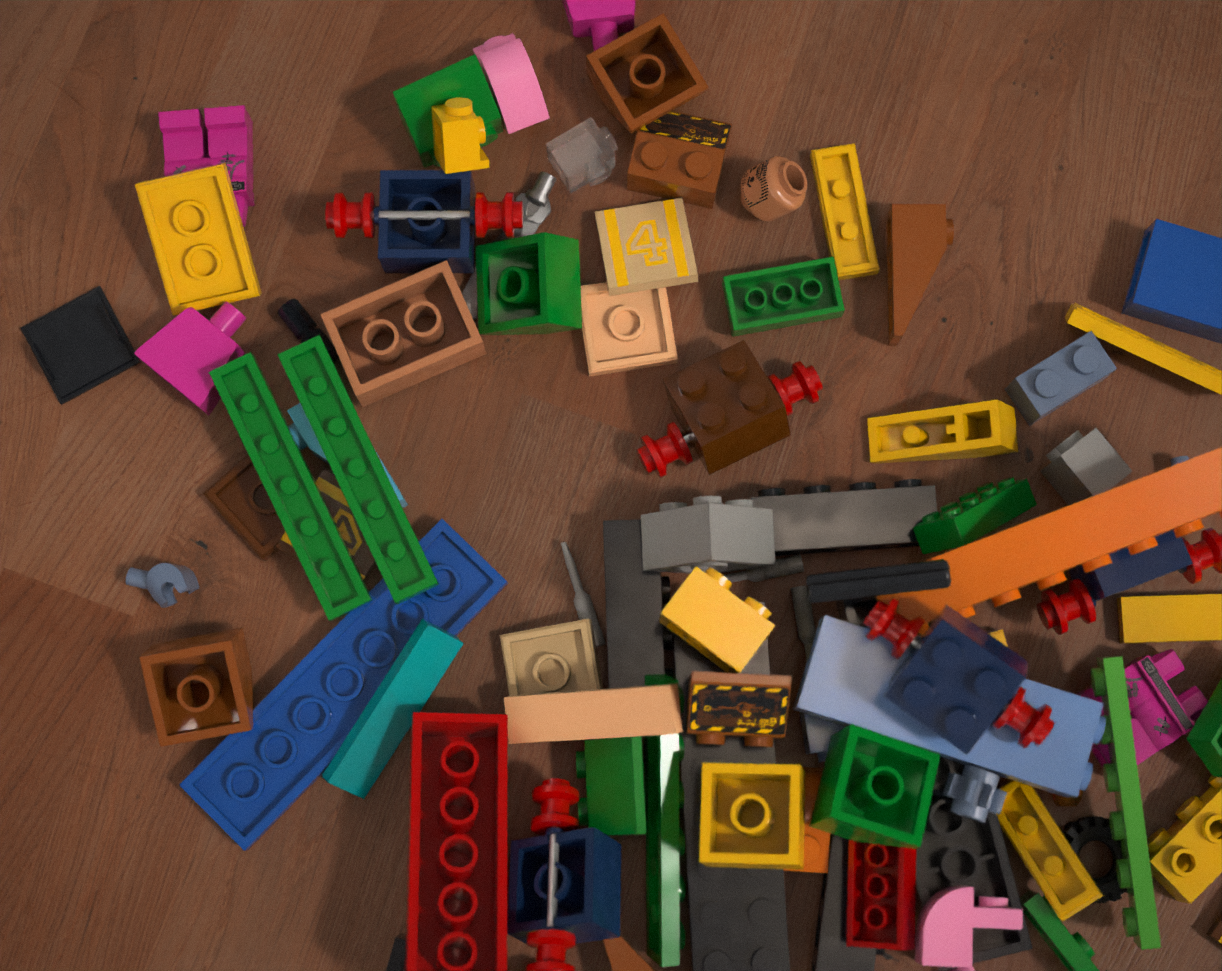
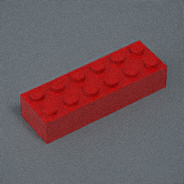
(457, 843)

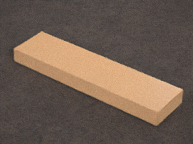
(594, 714)

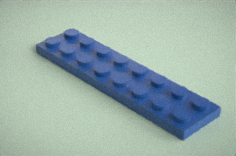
(313, 709)

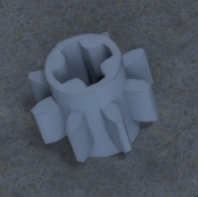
(974, 793)

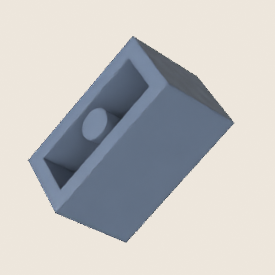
(1060, 378)

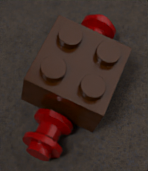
(727, 410)

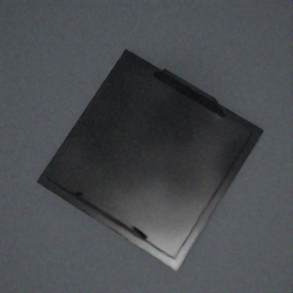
(80, 345)

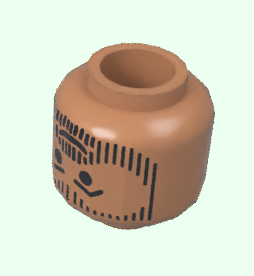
(773, 188)

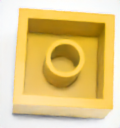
(717, 620)
(752, 816)

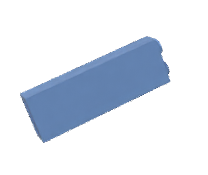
(848, 685)

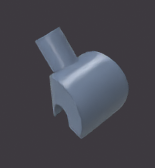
(161, 581)

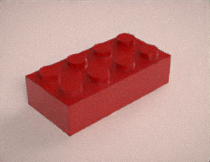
(881, 896)

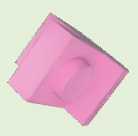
(512, 82)
(948, 921)

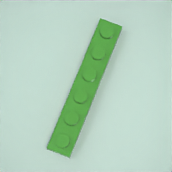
(1128, 821)

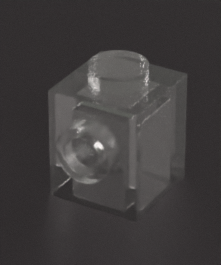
(583, 155)

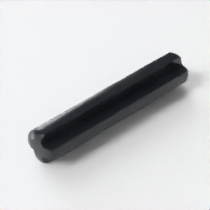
(878, 581)

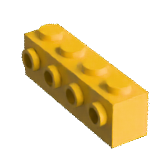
(1190, 851)

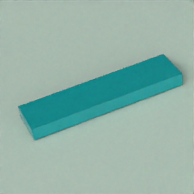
(391, 709)

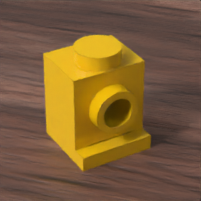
(458, 136)

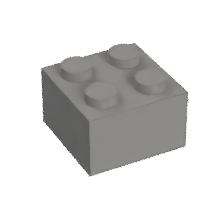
(707, 536)

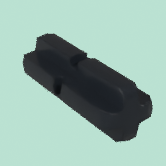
(303, 325)

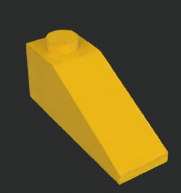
(944, 433)

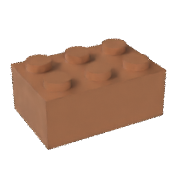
(404, 333)

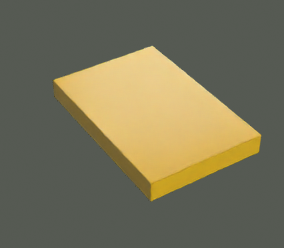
(198, 238)

